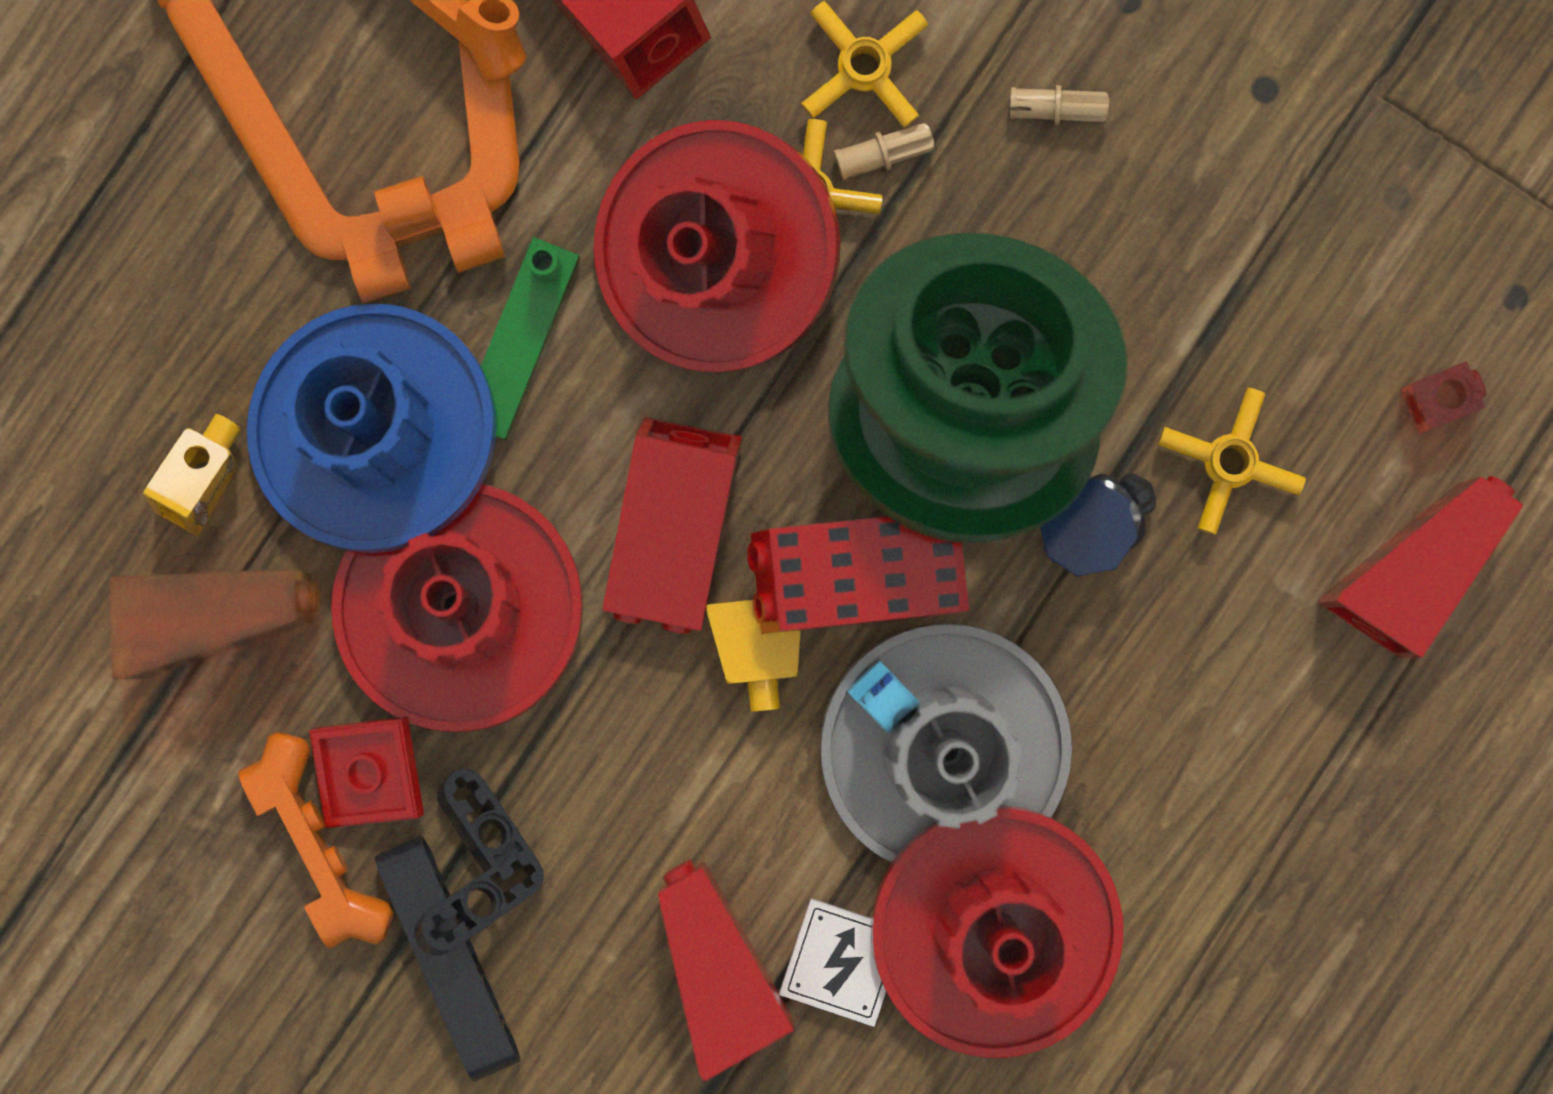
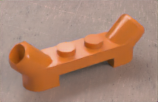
(484, 28)
(275, 785)

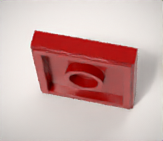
(366, 772)

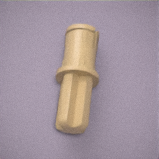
(1059, 105)
(884, 151)

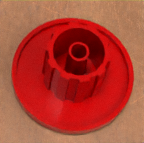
(716, 246)
(487, 653)
(997, 933)

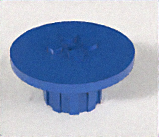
(371, 428)

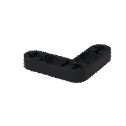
(494, 862)

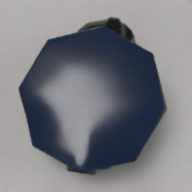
(1100, 524)

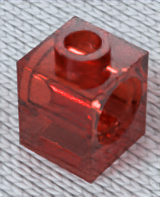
(1423, 400)

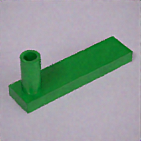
(526, 327)

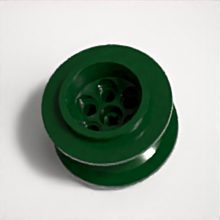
(959, 439)

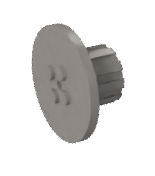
(972, 697)

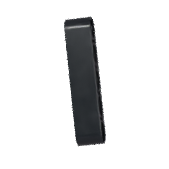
(455, 977)

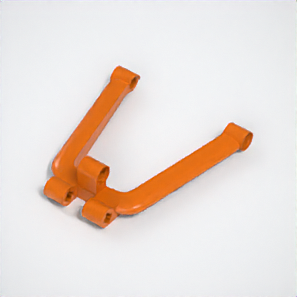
(405, 209)

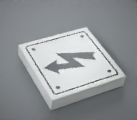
(835, 964)

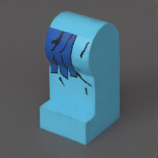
(882, 696)

